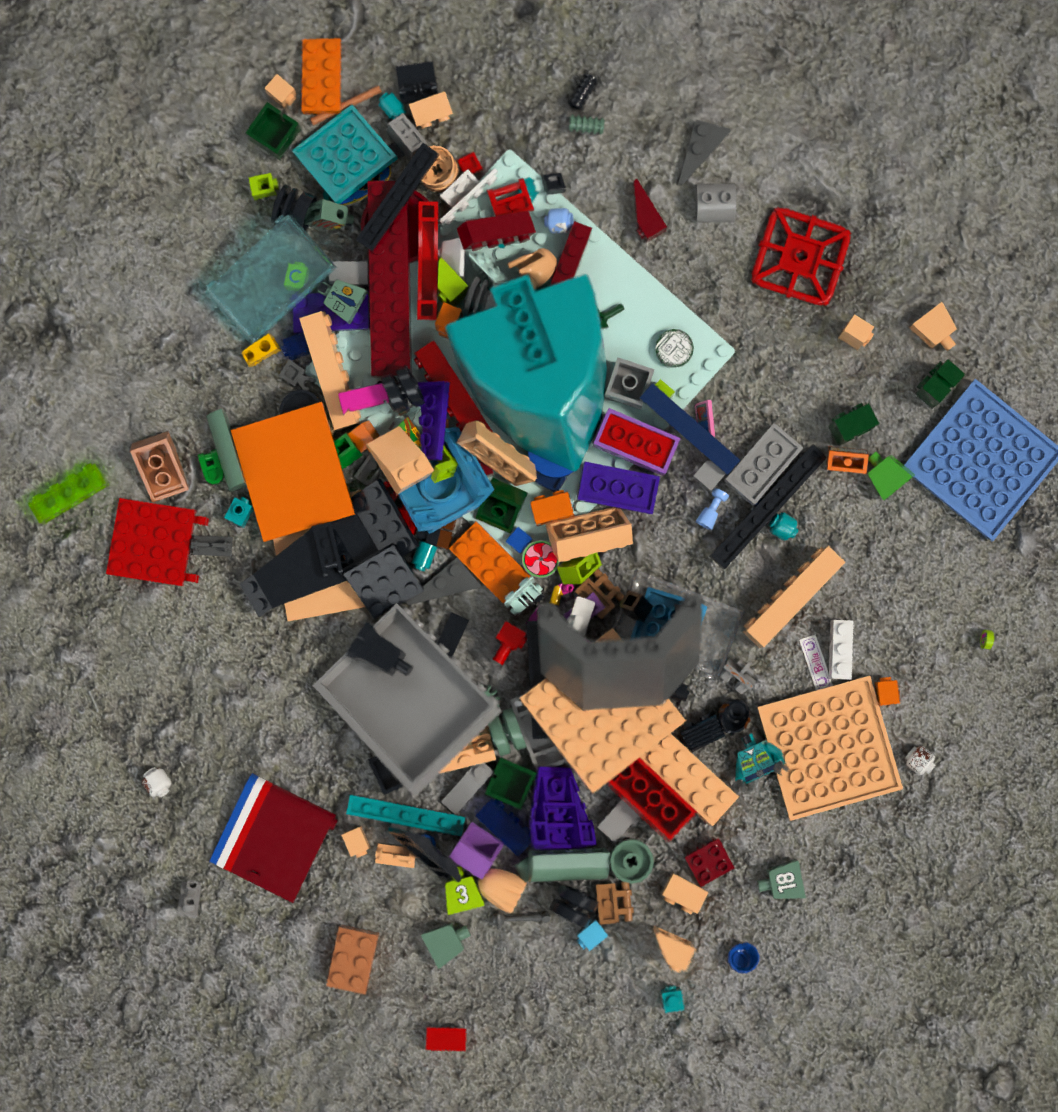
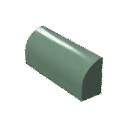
(226, 449)
(568, 864)

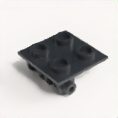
(416, 81)

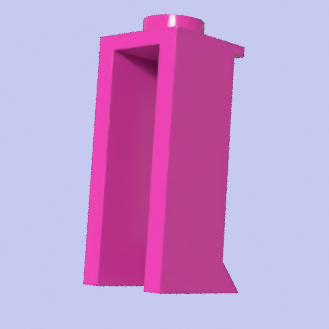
(363, 398)

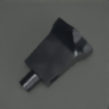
(378, 652)

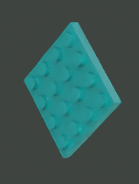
(344, 154)

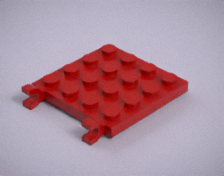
(152, 542)

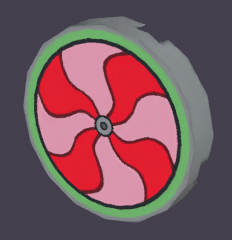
(539, 559)

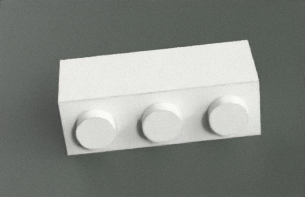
(840, 649)

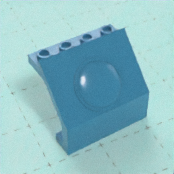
(439, 503)

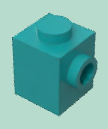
(239, 511)
(672, 999)

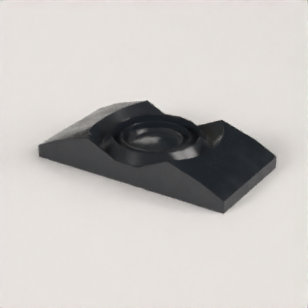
(427, 853)

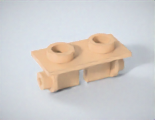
(394, 856)

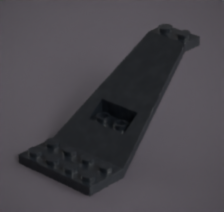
(298, 568)

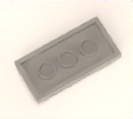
(763, 464)

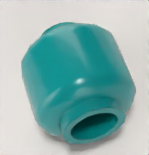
(783, 526)

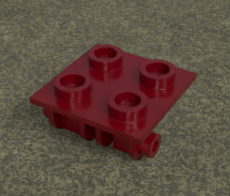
(709, 862)

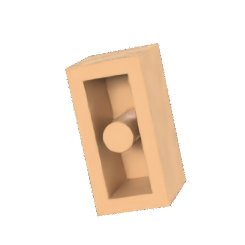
(430, 109)
(857, 332)
(684, 893)

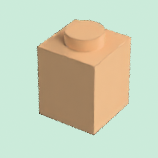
(281, 91)
(356, 842)

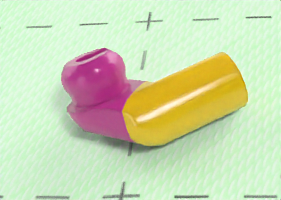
(560, 590)

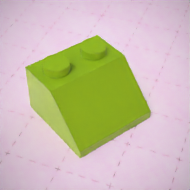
(450, 285)

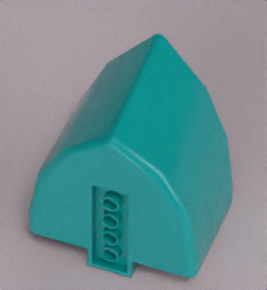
(537, 365)

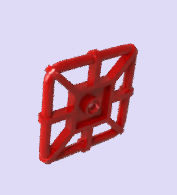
(794, 245)

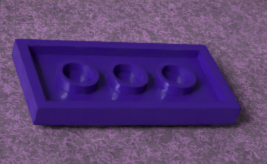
(314, 303)
(618, 488)

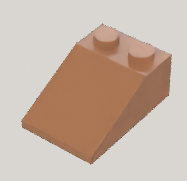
(159, 466)

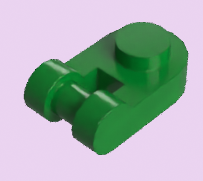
(214, 473)

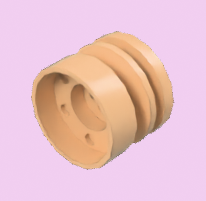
(449, 173)

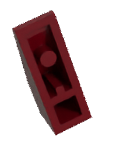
(648, 220)

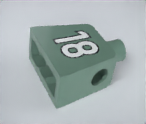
(784, 881)

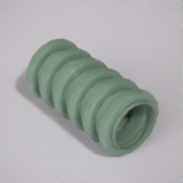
(586, 124)

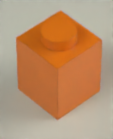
(363, 435)
(887, 691)

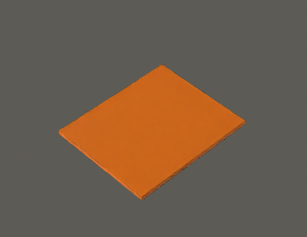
(292, 472)

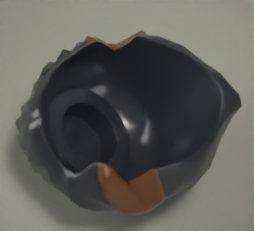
(734, 716)

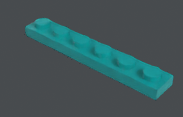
(405, 815)

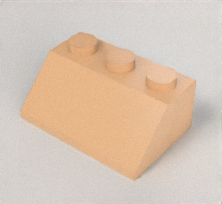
(675, 949)

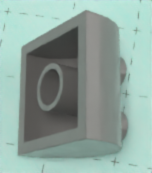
(715, 202)

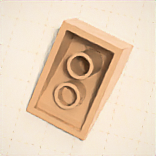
(400, 459)

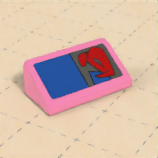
(704, 415)

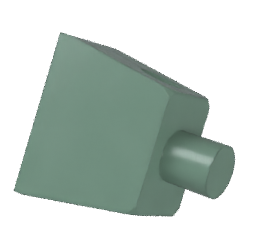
(445, 942)

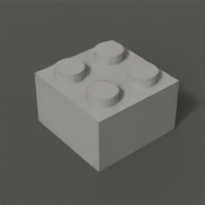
(628, 383)

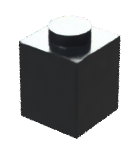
(635, 606)

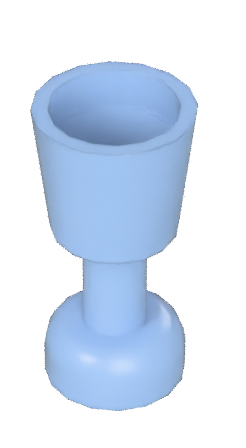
(709, 515)

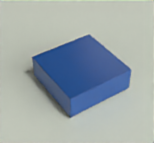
(519, 540)

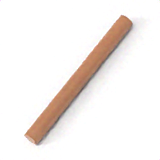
(353, 101)

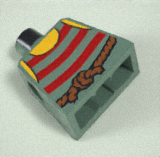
(328, 215)

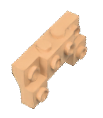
(476, 752)

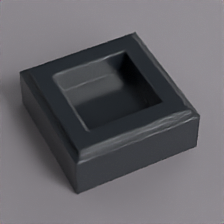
(553, 183)

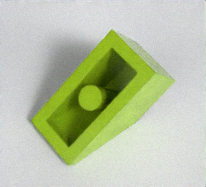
(578, 569)

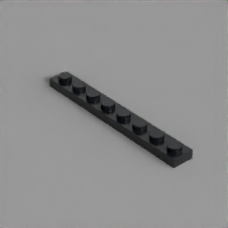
(768, 507)

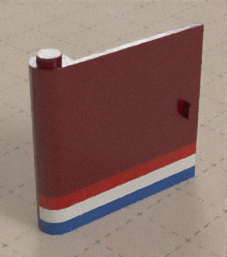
(273, 836)

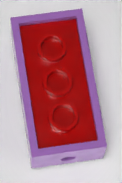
(636, 442)

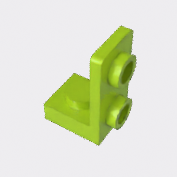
(445, 467)

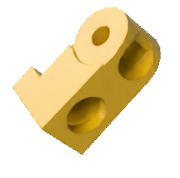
(261, 350)

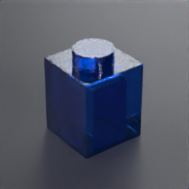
(295, 346)

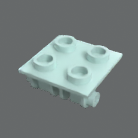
(483, 261)
(526, 585)

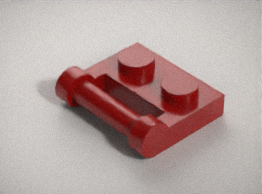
(513, 204)

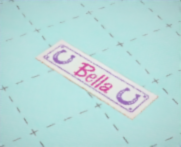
(815, 662)

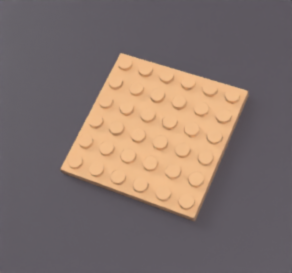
(601, 740)
(832, 747)

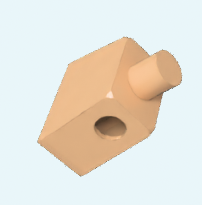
(935, 327)

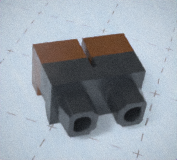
(438, 538)

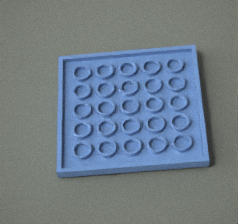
(983, 460)

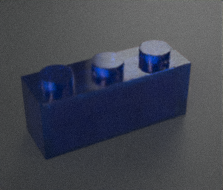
(505, 826)

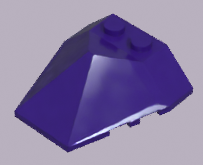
(558, 813)

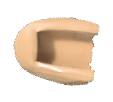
(538, 265)
(501, 888)

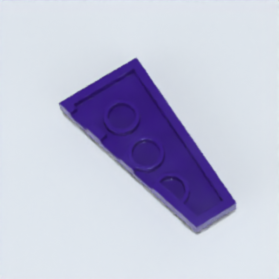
(433, 418)

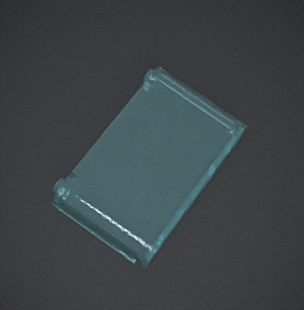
(270, 279)

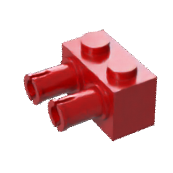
(511, 640)

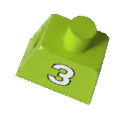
(463, 895)

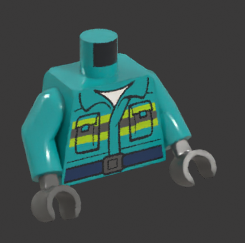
(756, 762)

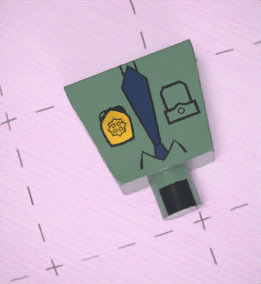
(343, 298)

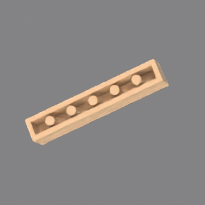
(328, 367)

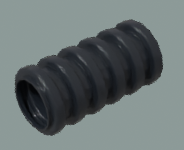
(582, 91)

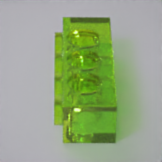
(39, 502)

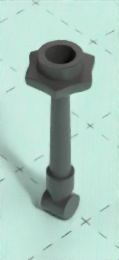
(499, 919)

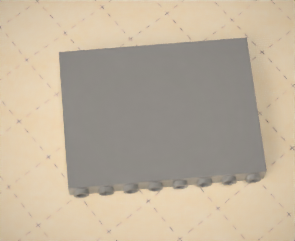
(414, 719)

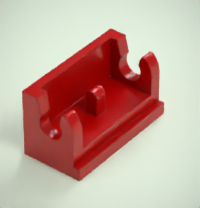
(446, 1039)

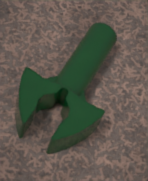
(608, 314)

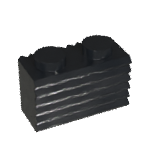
(702, 733)

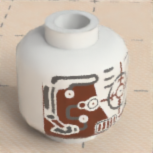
(920, 760)
(156, 782)

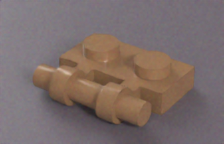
(589, 587)
(608, 908)

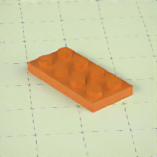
(321, 76)
(489, 561)

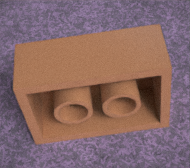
(352, 959)

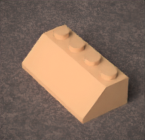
(497, 454)
(589, 533)

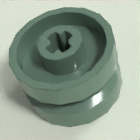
(505, 732)
(632, 872)

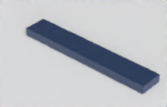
(689, 429)

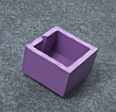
(476, 850)

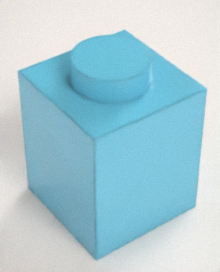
(592, 935)

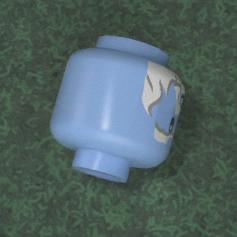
(559, 220)

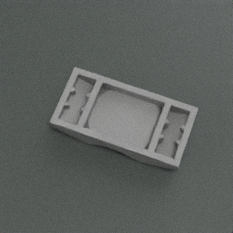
(541, 751)

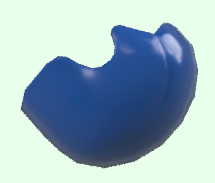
(743, 958)

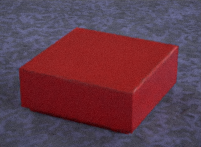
(470, 162)

